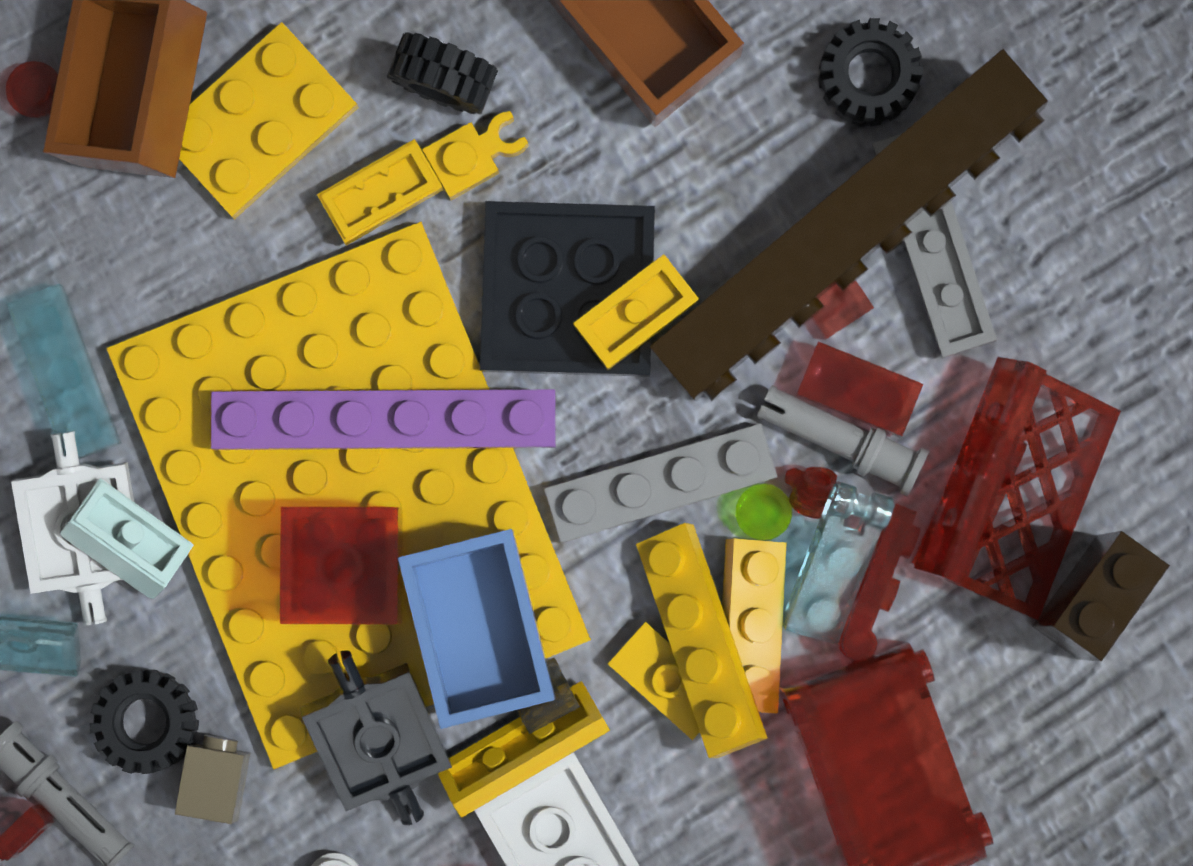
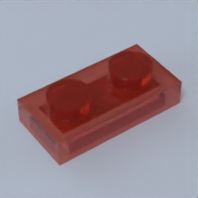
(859, 389)

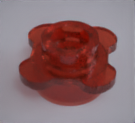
(810, 489)

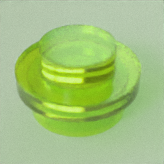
(763, 512)

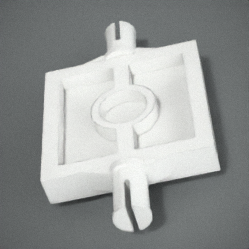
(43, 510)

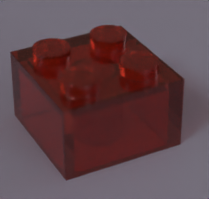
(341, 565)

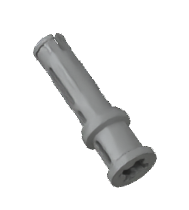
(868, 450)
(38, 777)

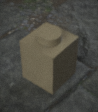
(213, 780)

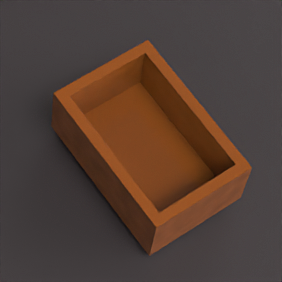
(655, 47)
(125, 85)

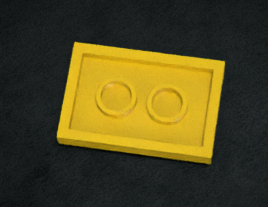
(261, 120)

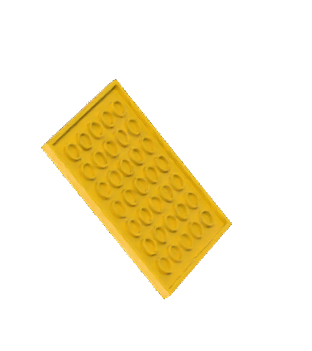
(341, 325)

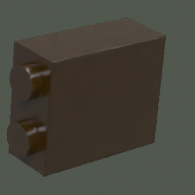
(1100, 596)

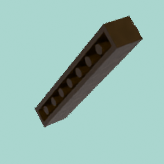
(850, 226)

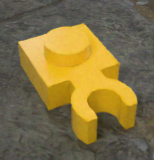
(466, 159)

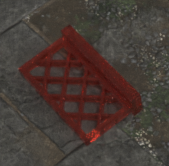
(986, 472)

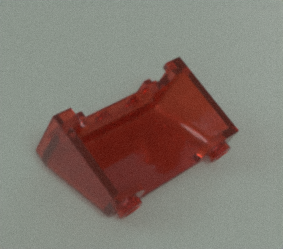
(885, 763)

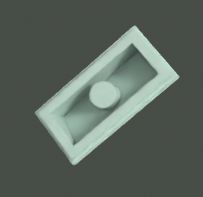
(126, 539)

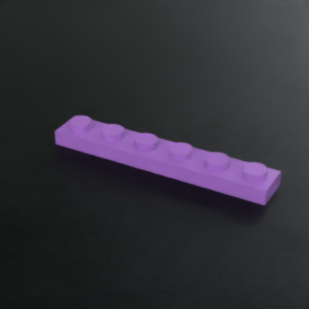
(383, 419)

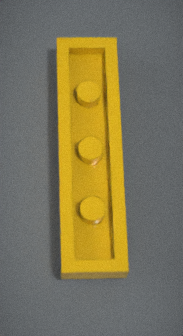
(701, 641)

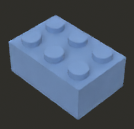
(476, 628)

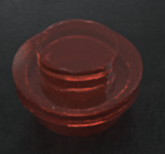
(32, 89)

